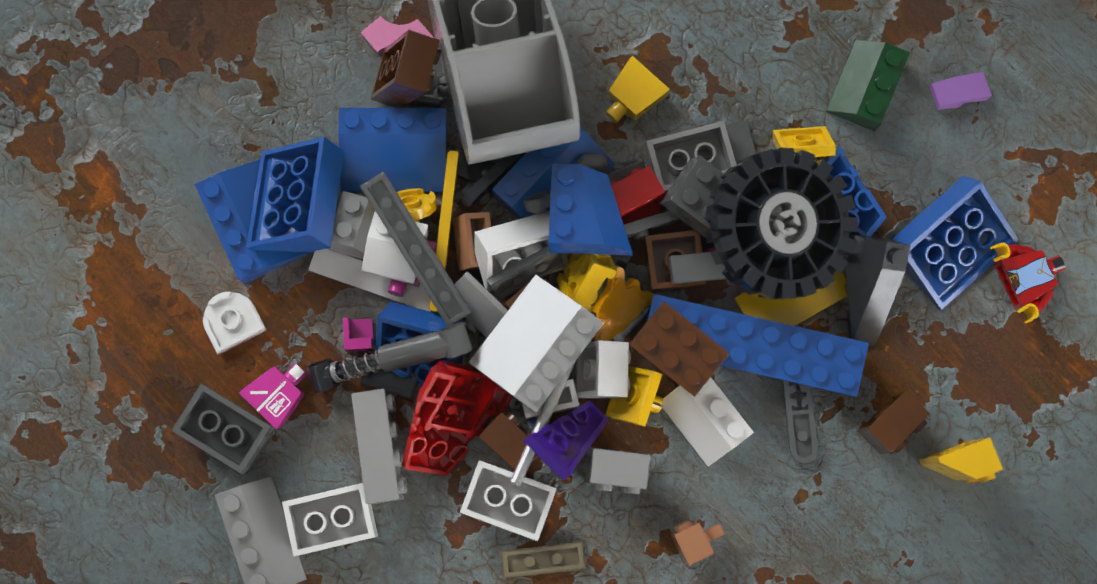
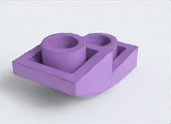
(959, 90)

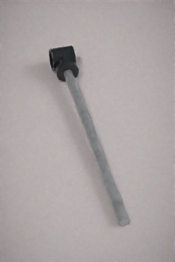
(550, 404)

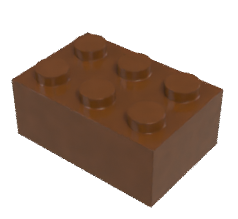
(679, 349)

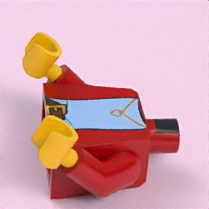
(1027, 277)

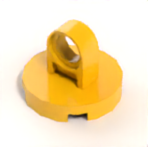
(418, 203)

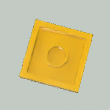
(810, 139)
(640, 398)

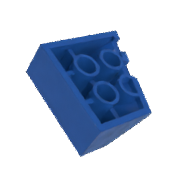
(867, 209)
(584, 213)
(404, 322)

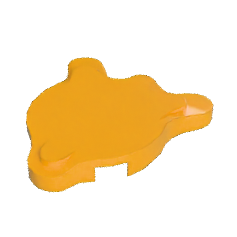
(619, 305)

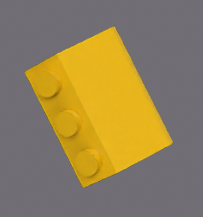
(968, 461)

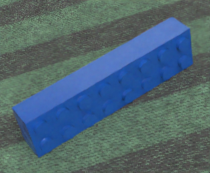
(778, 348)

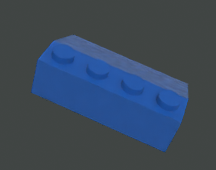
(399, 141)
(534, 172)
(296, 197)
(229, 204)
(954, 240)

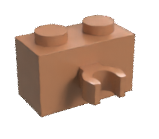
(464, 234)
(693, 541)

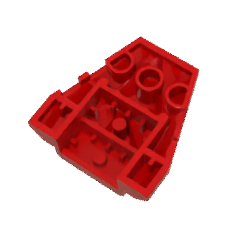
(449, 414)

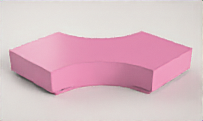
(382, 33)

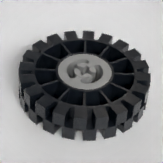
(756, 248)

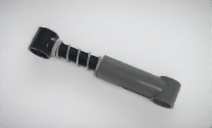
(446, 342)

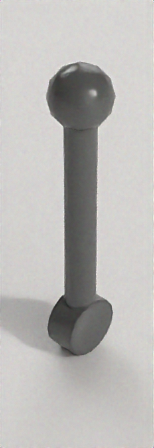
(620, 337)

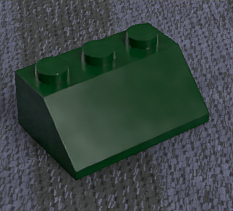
(868, 83)

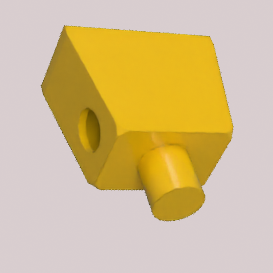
(635, 92)

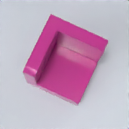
(358, 335)

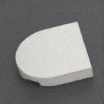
(231, 321)

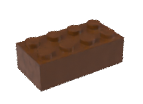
(406, 69)

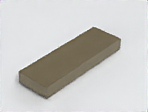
(543, 559)

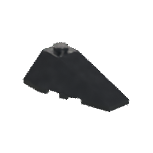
(872, 284)

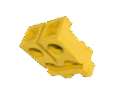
(585, 276)

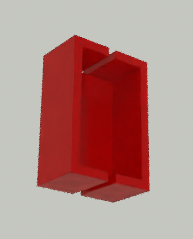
(638, 195)

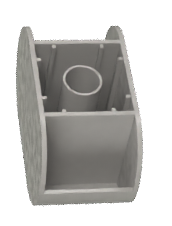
(506, 75)

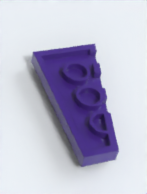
(568, 438)

